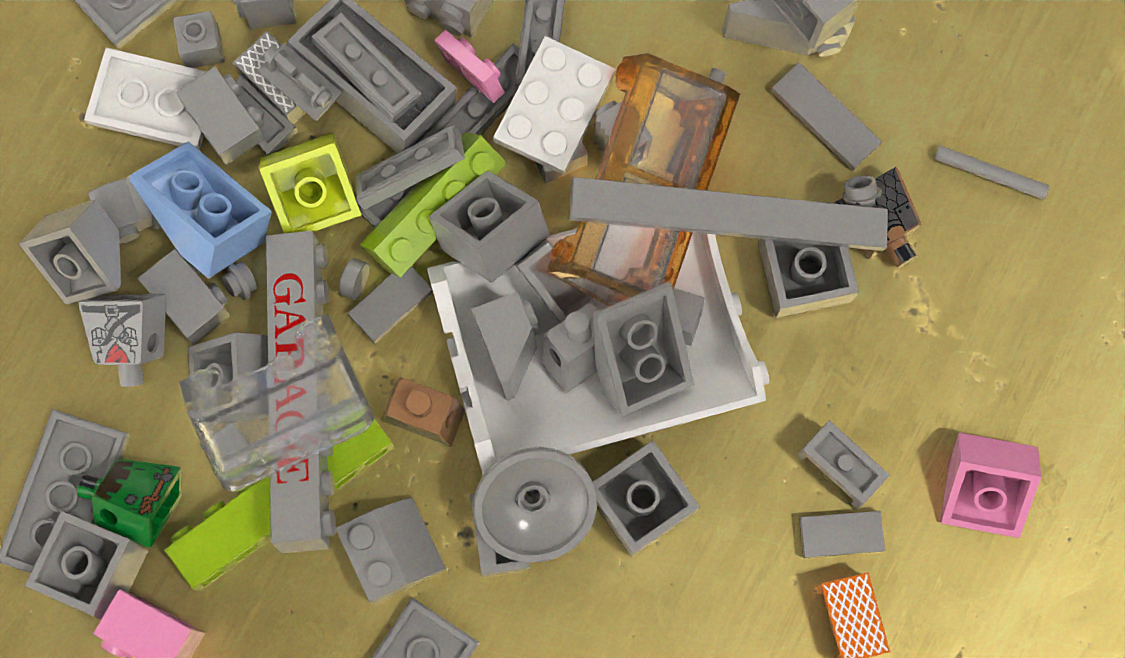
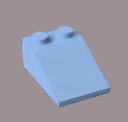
(202, 209)

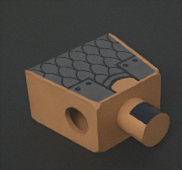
(901, 217)
(423, 411)

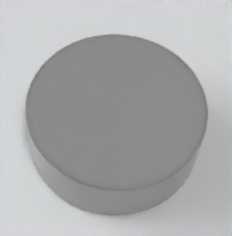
(354, 278)

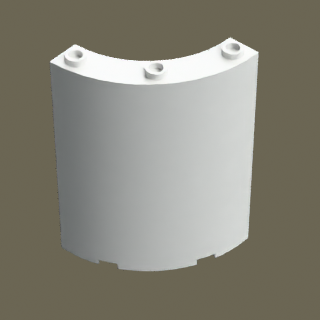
(582, 419)

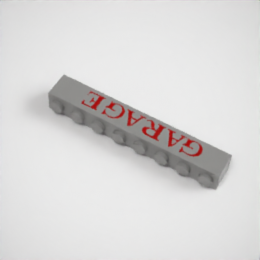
(294, 295)

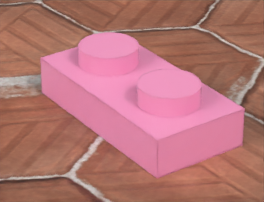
(462, 58)

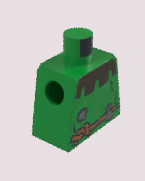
(133, 498)

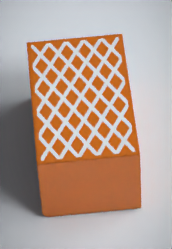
(854, 617)

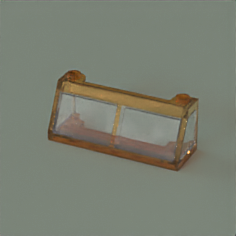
(662, 136)

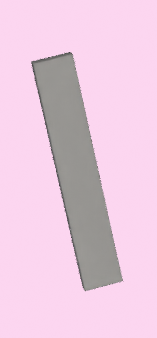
(470, 114)

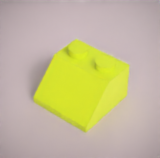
(309, 185)

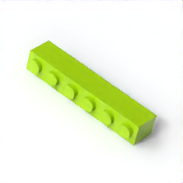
(245, 522)

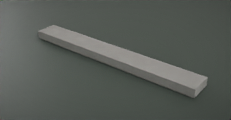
(728, 214)

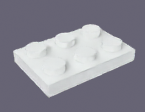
(141, 99)
(554, 105)

